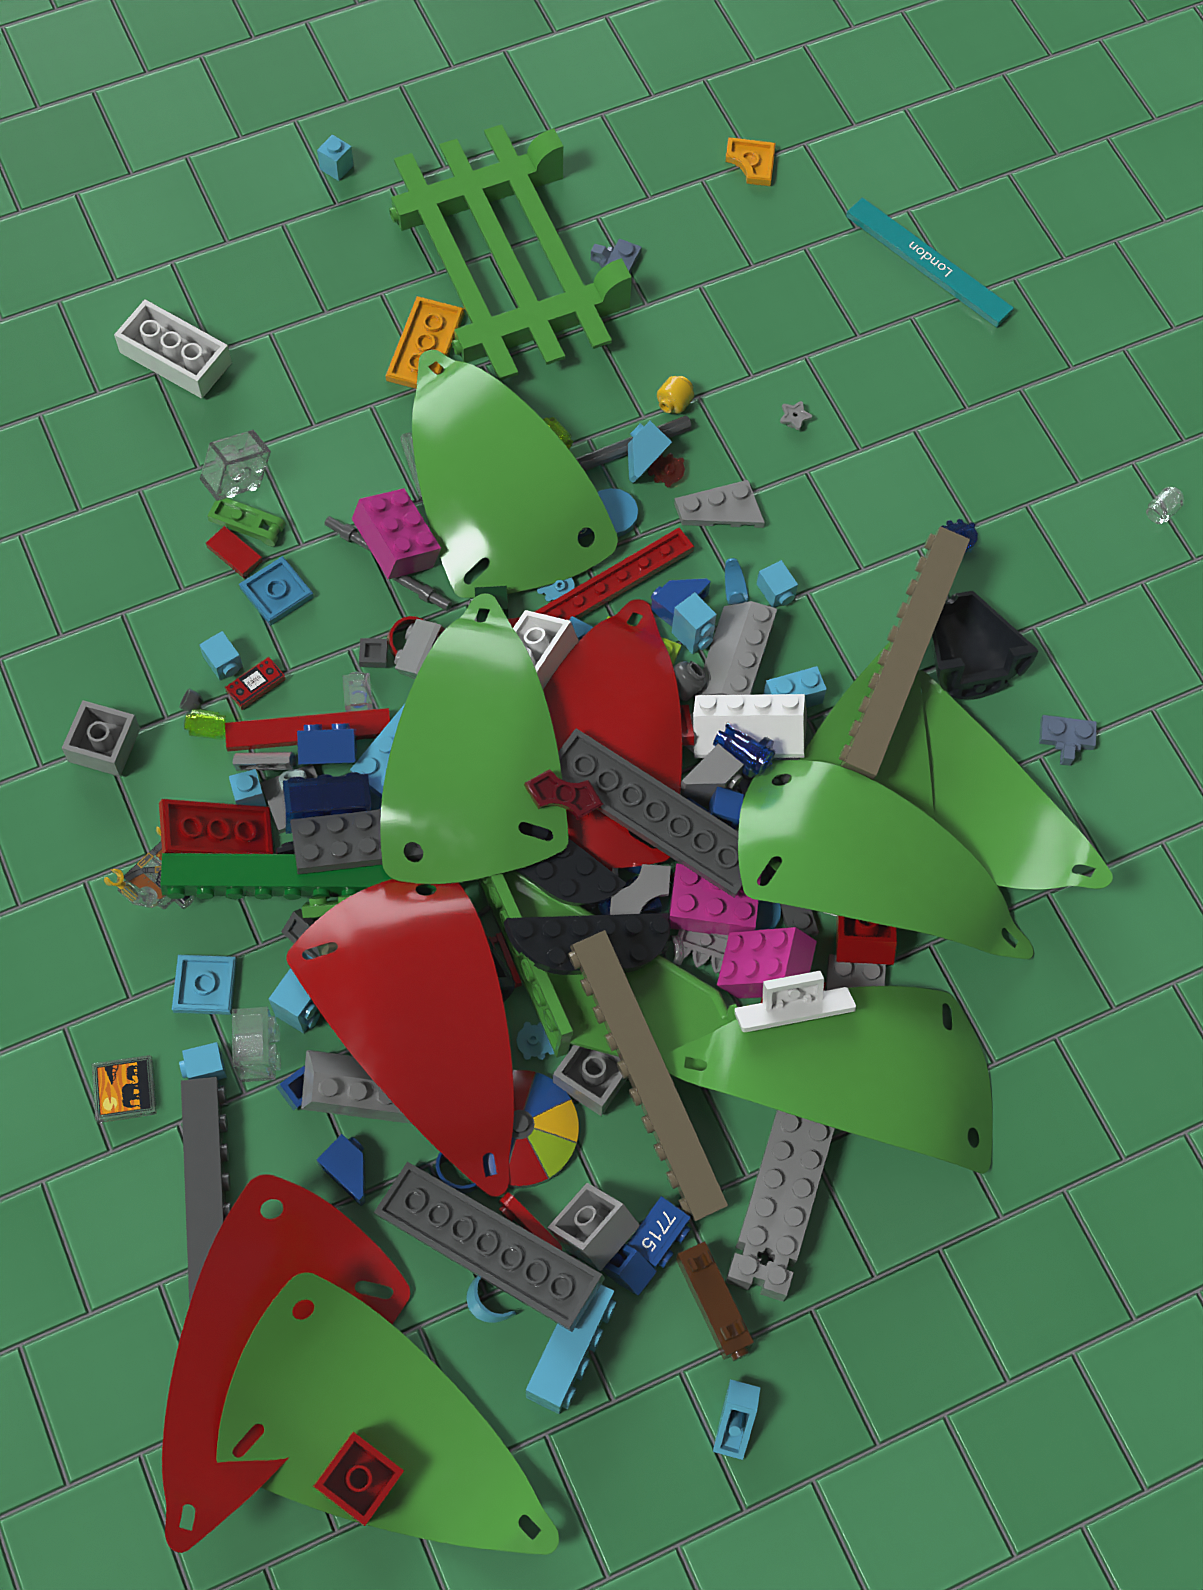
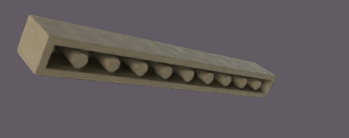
(904, 654)
(648, 1076)

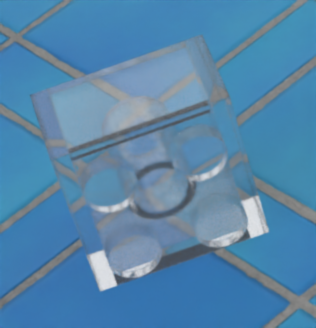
(235, 465)
(254, 1044)

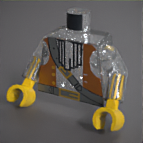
(143, 882)

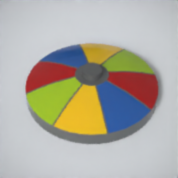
(542, 1131)

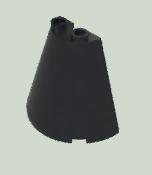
(977, 648)

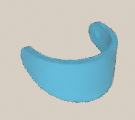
(479, 1310)

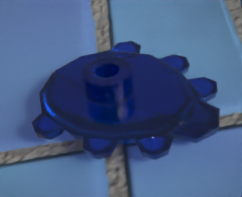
(963, 529)

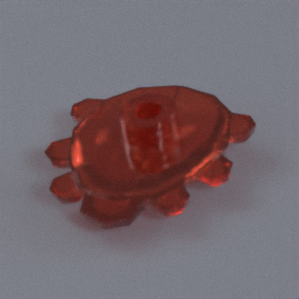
(667, 469)

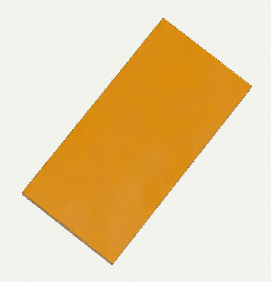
(427, 328)

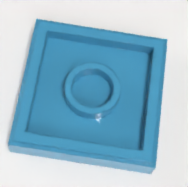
(276, 590)

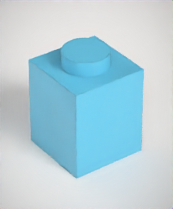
(335, 157)
(777, 584)
(221, 656)
(247, 789)
(203, 1062)

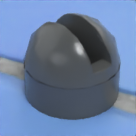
(191, 700)

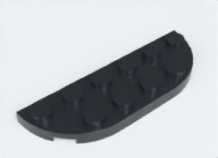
(571, 874)
(548, 940)

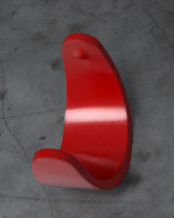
(410, 619)

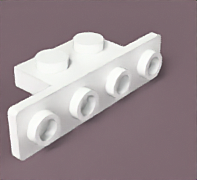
(794, 1001)

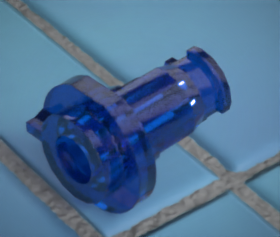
(752, 753)

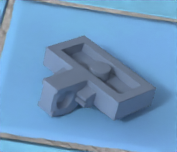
(623, 249)
(1067, 735)

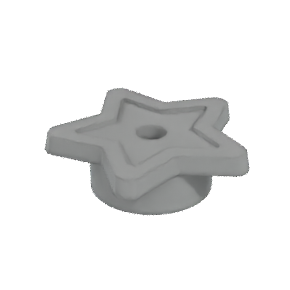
(790, 420)

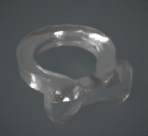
(679, 949)

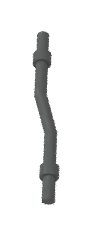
(425, 592)

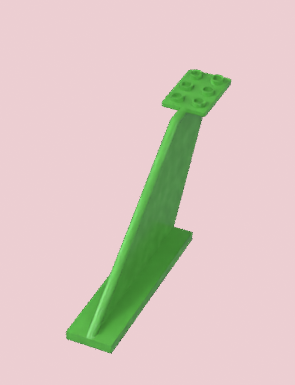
(671, 999)

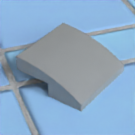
(264, 761)

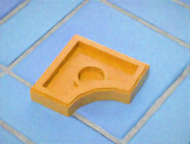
(753, 158)

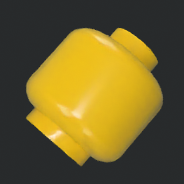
(675, 394)

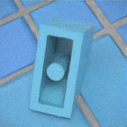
(645, 448)
(736, 1419)

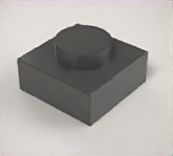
(373, 652)

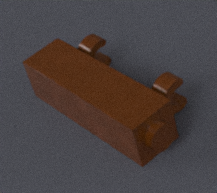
(715, 1302)

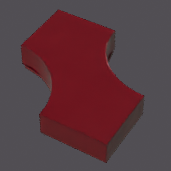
(552, 791)

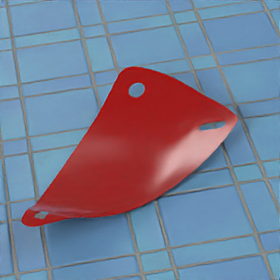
(627, 698)
(420, 1014)
(236, 1285)

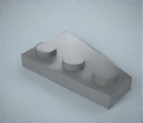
(721, 505)

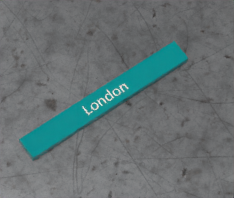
(929, 262)

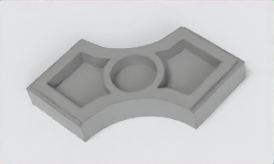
(651, 883)

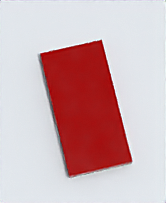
(214, 828)

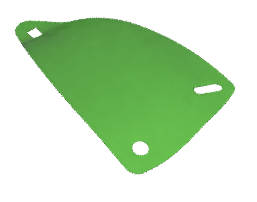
(500, 483)
(361, 1375)

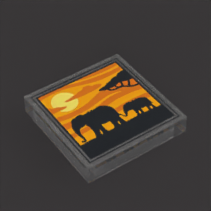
(124, 1089)

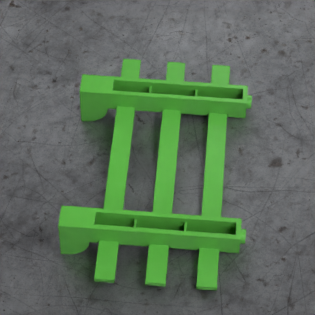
(475, 191)

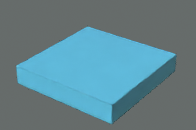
(204, 984)

